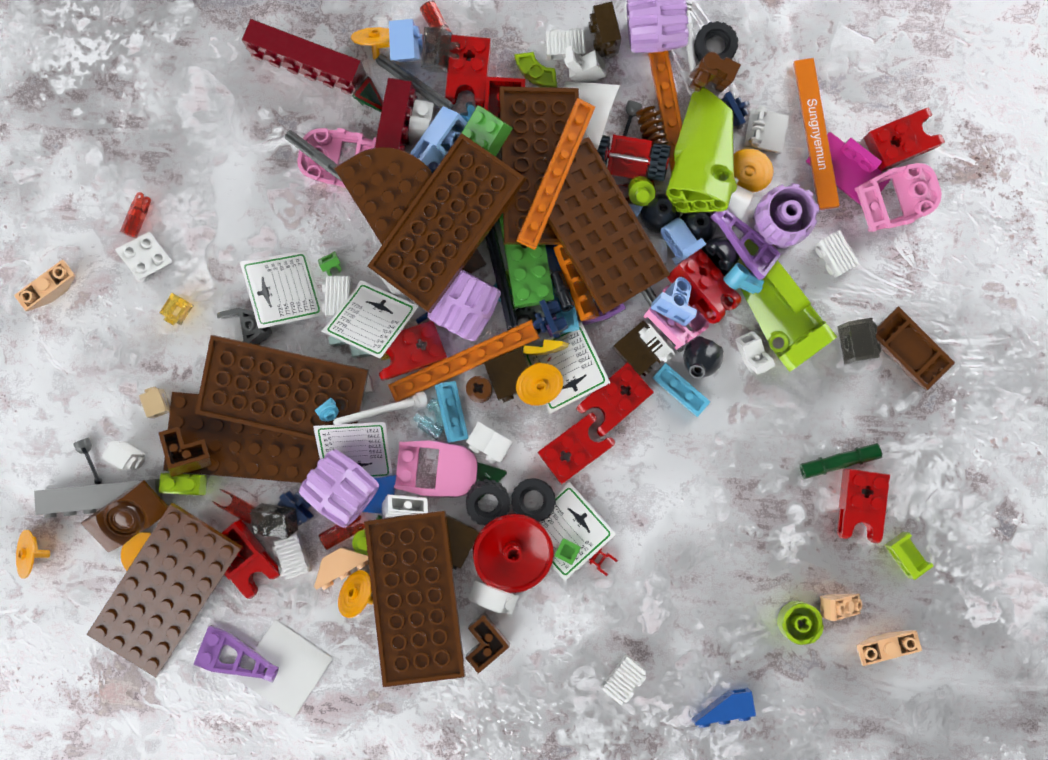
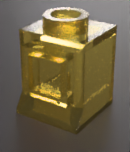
(169, 307)

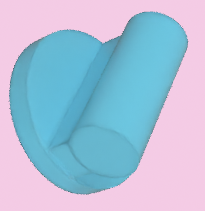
(470, 109)
(327, 411)

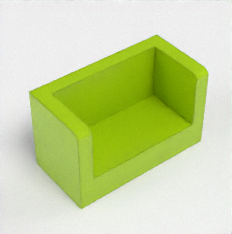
(908, 556)

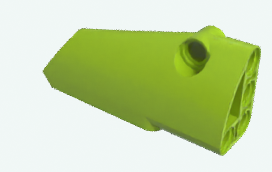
(704, 157)
(787, 313)

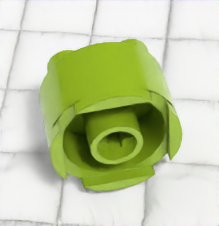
(812, 622)

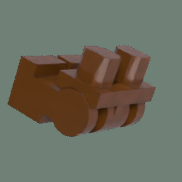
(713, 69)

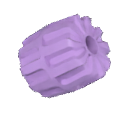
(657, 25)
(785, 215)
(466, 306)
(338, 488)

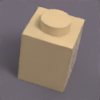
(155, 402)

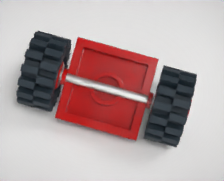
(631, 157)

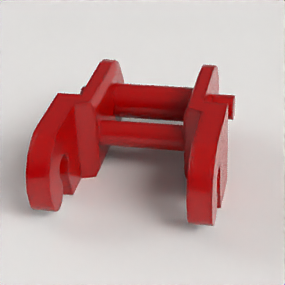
(592, 560)

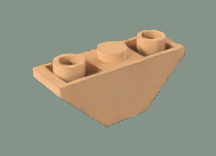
(46, 287)
(338, 565)
(840, 606)
(888, 646)

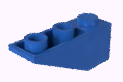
(730, 706)

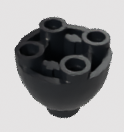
(655, 218)
(703, 231)
(721, 253)
(702, 357)

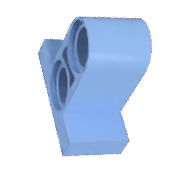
(680, 240)
(675, 302)

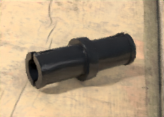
(562, 291)

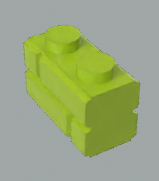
(183, 484)

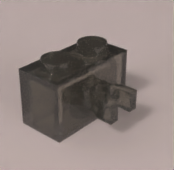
(437, 49)
(274, 520)

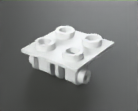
(766, 130)
(143, 256)
(667, 347)

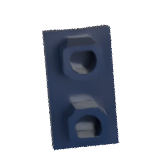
(738, 108)
(550, 309)
(297, 501)

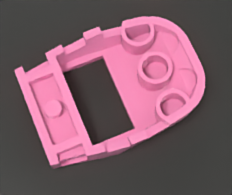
(330, 144)
(916, 192)
(676, 332)
(455, 469)

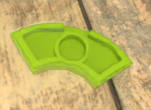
(534, 71)

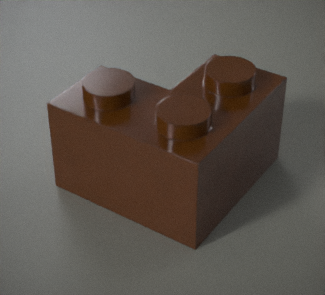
(182, 457)
(491, 643)

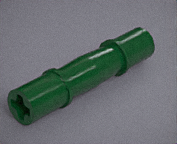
(840, 461)

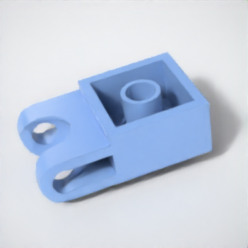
(439, 138)

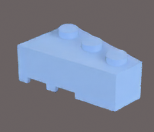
(405, 41)

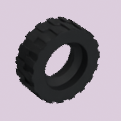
(716, 29)
(536, 485)
(487, 487)

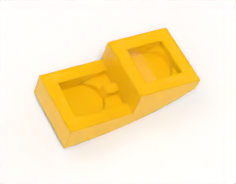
(549, 347)

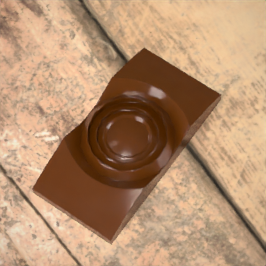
(912, 349)
(125, 516)

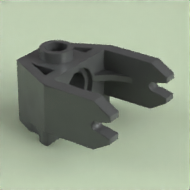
(247, 319)

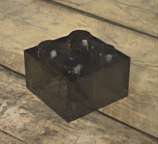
(859, 341)

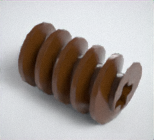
(650, 126)
(479, 381)

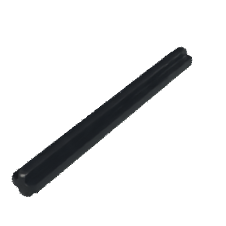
(501, 278)

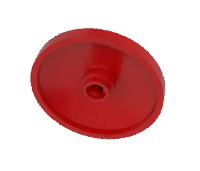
(513, 553)

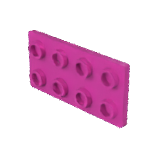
(852, 165)

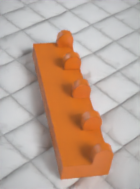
(579, 292)

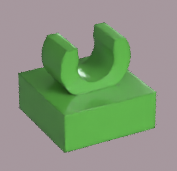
(328, 262)
(567, 551)

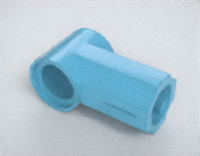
(741, 278)

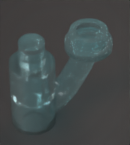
(428, 425)

